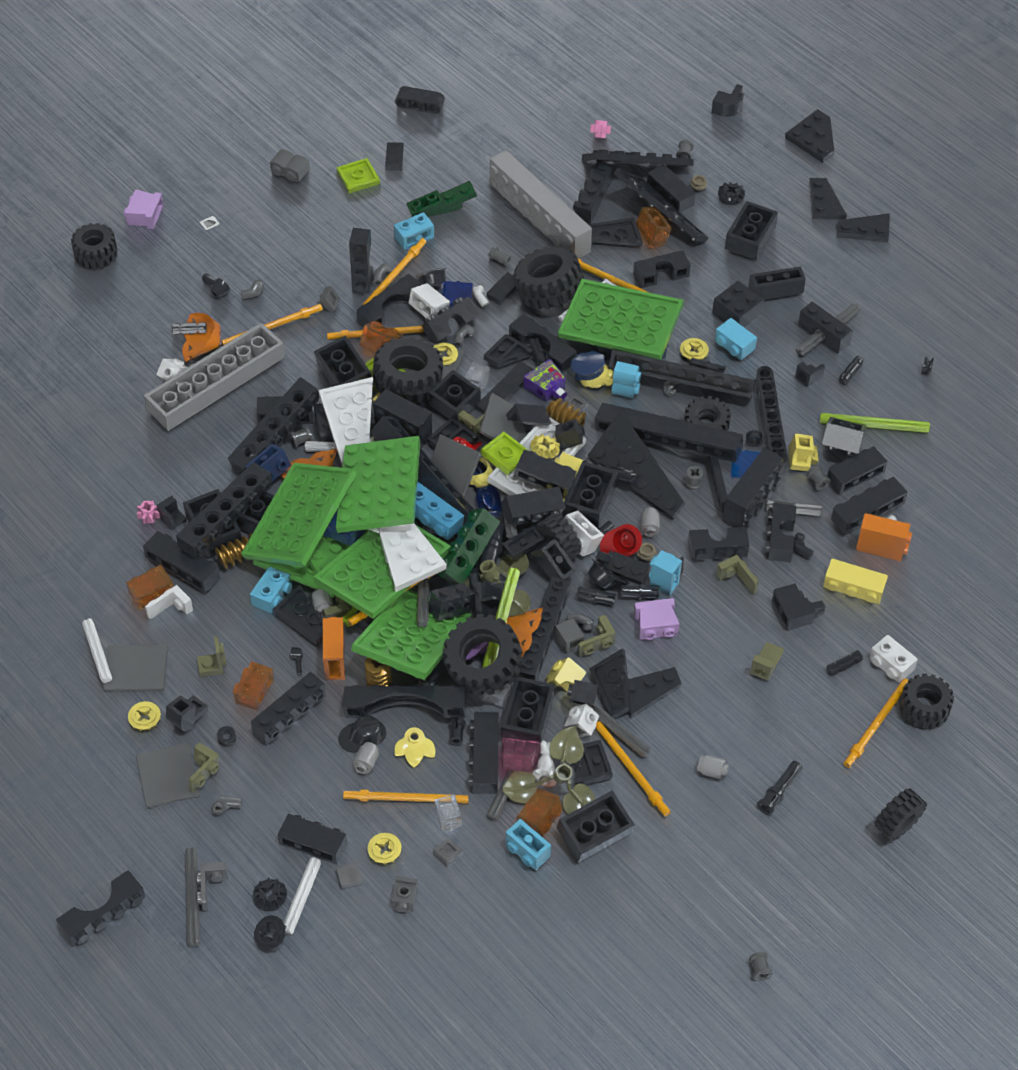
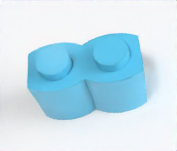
(626, 380)

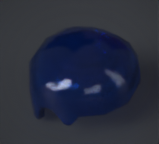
(489, 499)

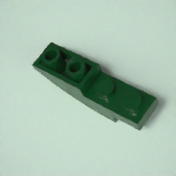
(445, 202)

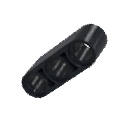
(419, 100)

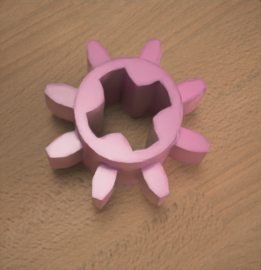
(600, 129)
(148, 512)

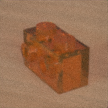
(653, 226)
(376, 335)
(149, 586)
(253, 685)
(541, 811)

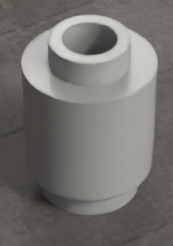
(650, 522)
(321, 600)
(365, 758)
(713, 766)

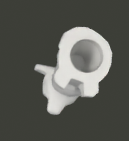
(545, 765)

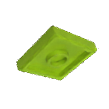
(358, 175)
(503, 452)

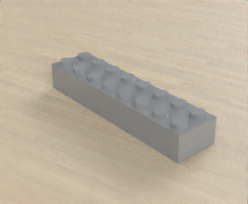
(539, 204)
(214, 376)

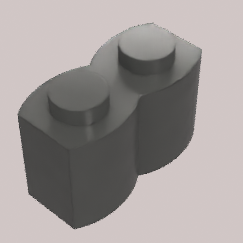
(289, 165)

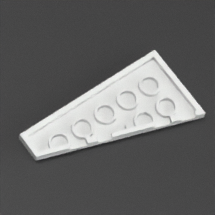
(348, 413)

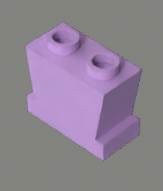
(144, 209)
(656, 619)

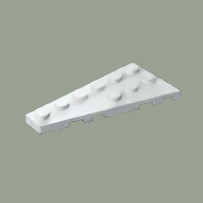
(511, 484)
(409, 555)

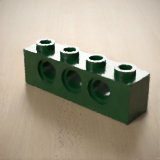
(476, 543)

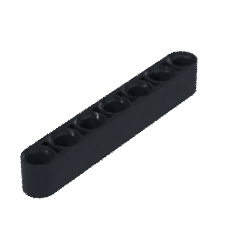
(770, 413)

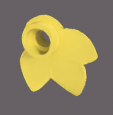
(414, 749)

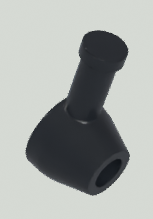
(219, 286)

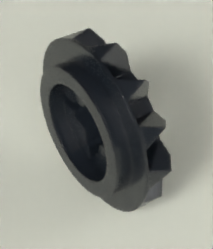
(730, 197)
(273, 901)
(263, 928)

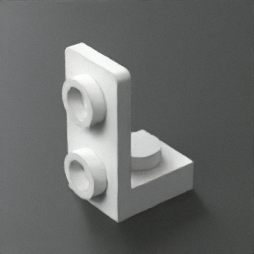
(170, 596)

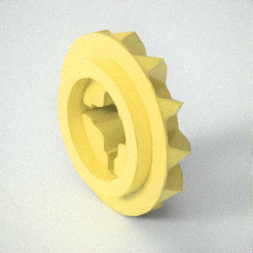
(695, 344)
(451, 352)
(537, 447)
(144, 708)
(382, 840)

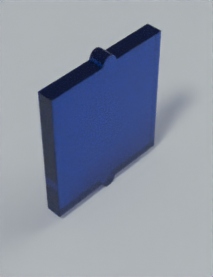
(454, 290)
(743, 463)

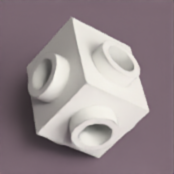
(170, 368)
(583, 718)

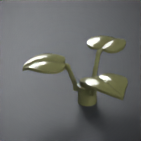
(491, 573)
(564, 747)

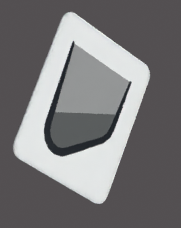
(209, 223)

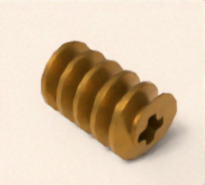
(563, 413)
(232, 551)
(377, 673)

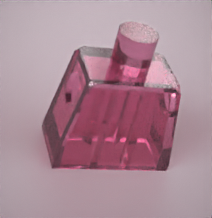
(519, 754)

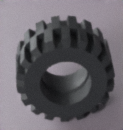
(94, 245)
(930, 688)

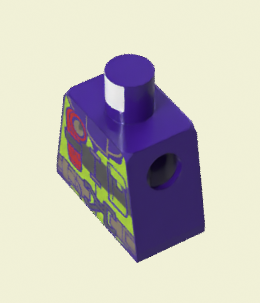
(546, 382)

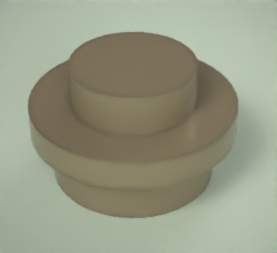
(698, 182)
(646, 552)

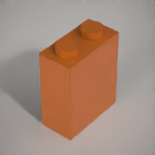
(884, 537)
(334, 648)

